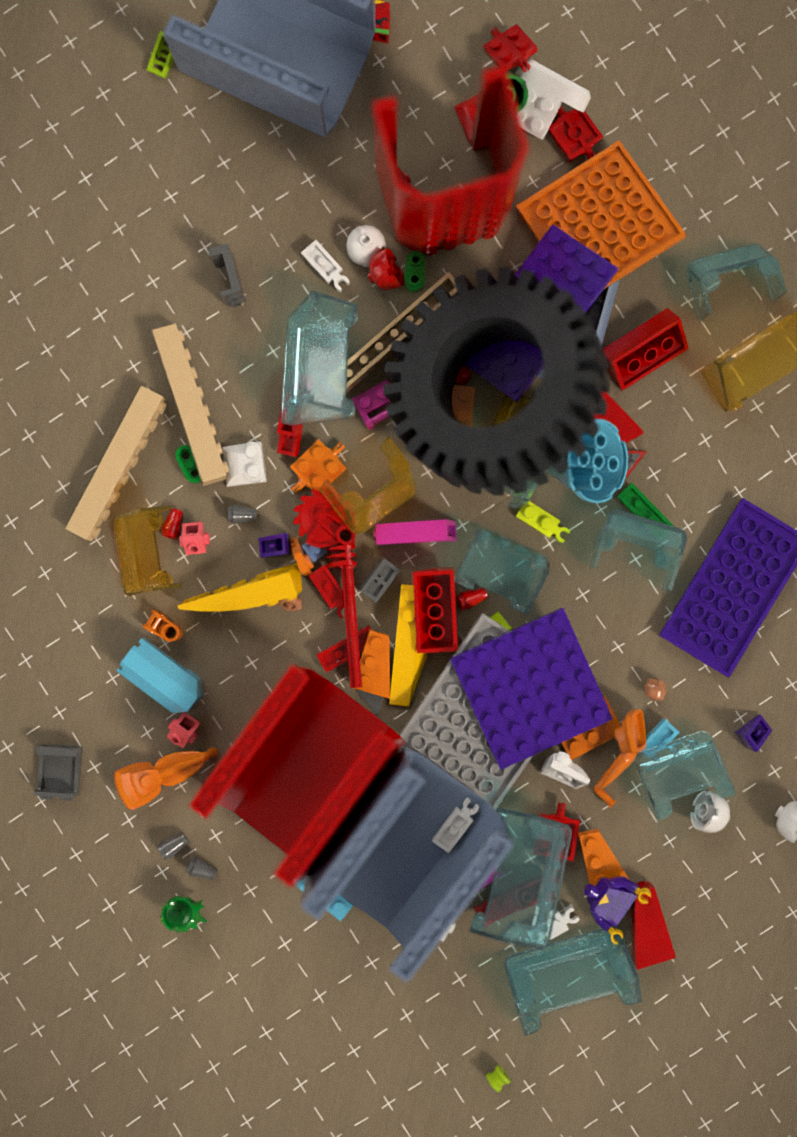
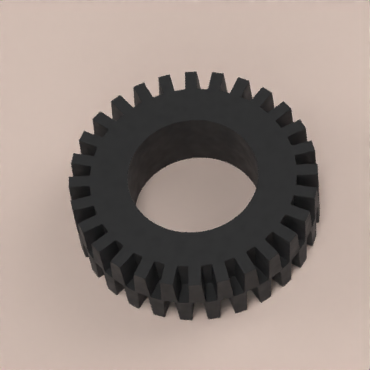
(456, 331)

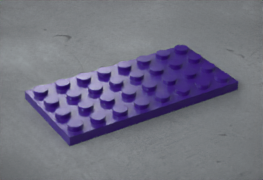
(572, 266)
(733, 588)

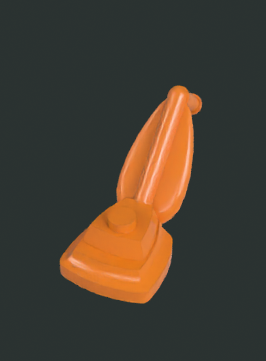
(631, 740)
(142, 782)

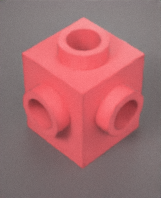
(194, 538)
(183, 730)

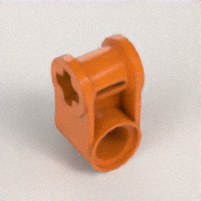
(160, 624)

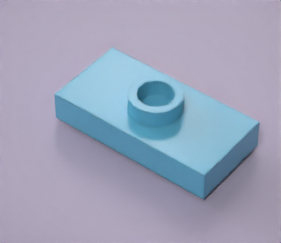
(661, 734)

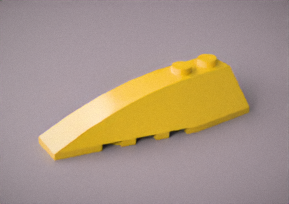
(261, 590)
(407, 662)

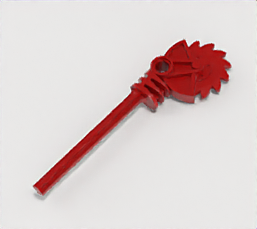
(323, 531)

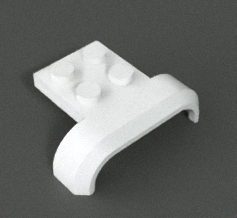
(545, 97)

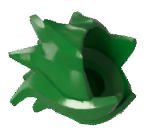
(181, 914)

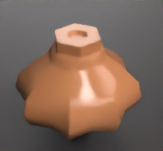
(291, 605)
(655, 689)

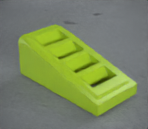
(156, 52)

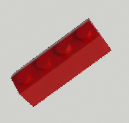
(646, 348)
(435, 610)

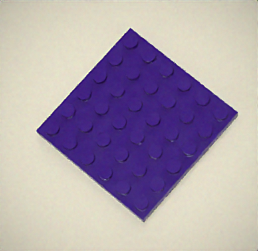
(531, 688)

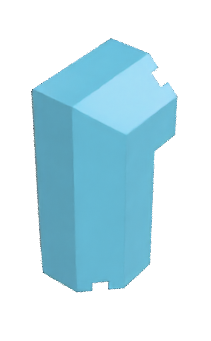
(162, 677)

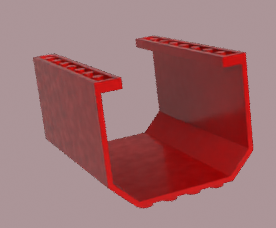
(467, 210)
(301, 768)

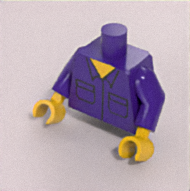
(611, 901)

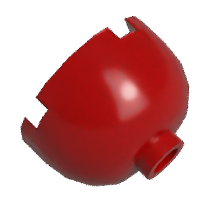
(385, 271)

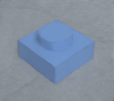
(314, 553)

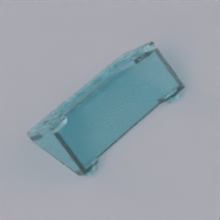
(317, 361)
(526, 882)
(571, 974)

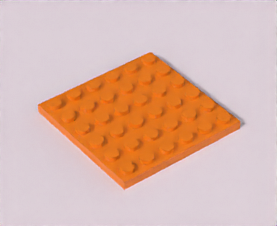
(607, 209)

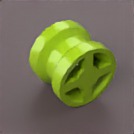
(498, 1078)

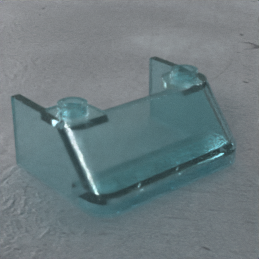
(705, 271)
(663, 538)

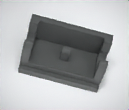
(378, 579)

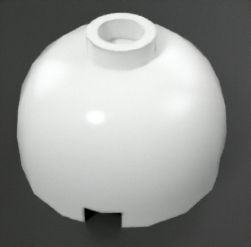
(364, 244)
(710, 812)
(787, 821)

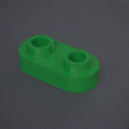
(415, 270)
(187, 466)

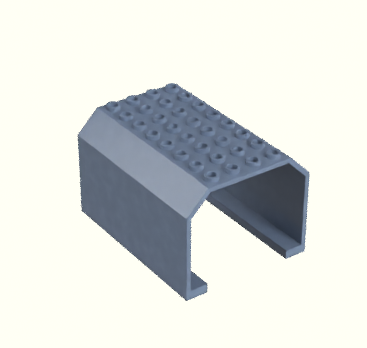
(280, 54)
(394, 869)

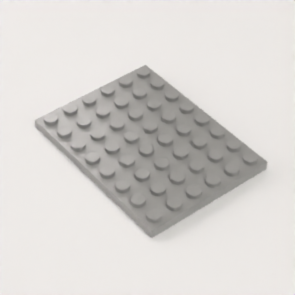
(450, 733)

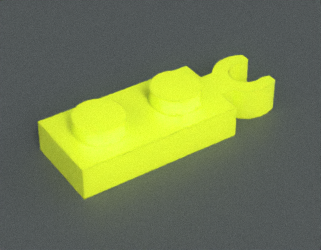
(541, 521)

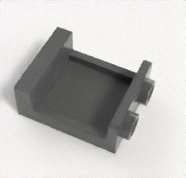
(221, 257)
(58, 771)

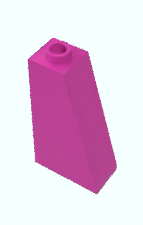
(415, 532)

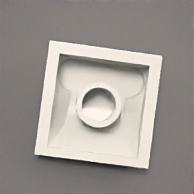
(245, 464)
(563, 769)

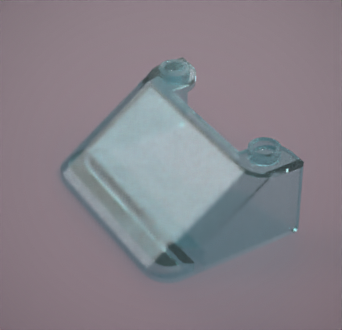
(681, 769)

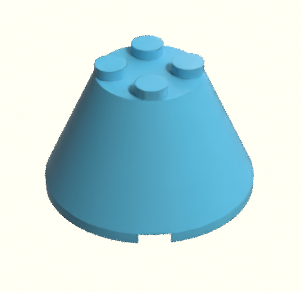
(599, 469)

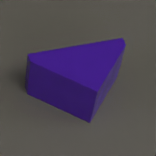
(275, 545)
(754, 733)

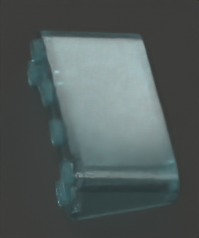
(503, 569)

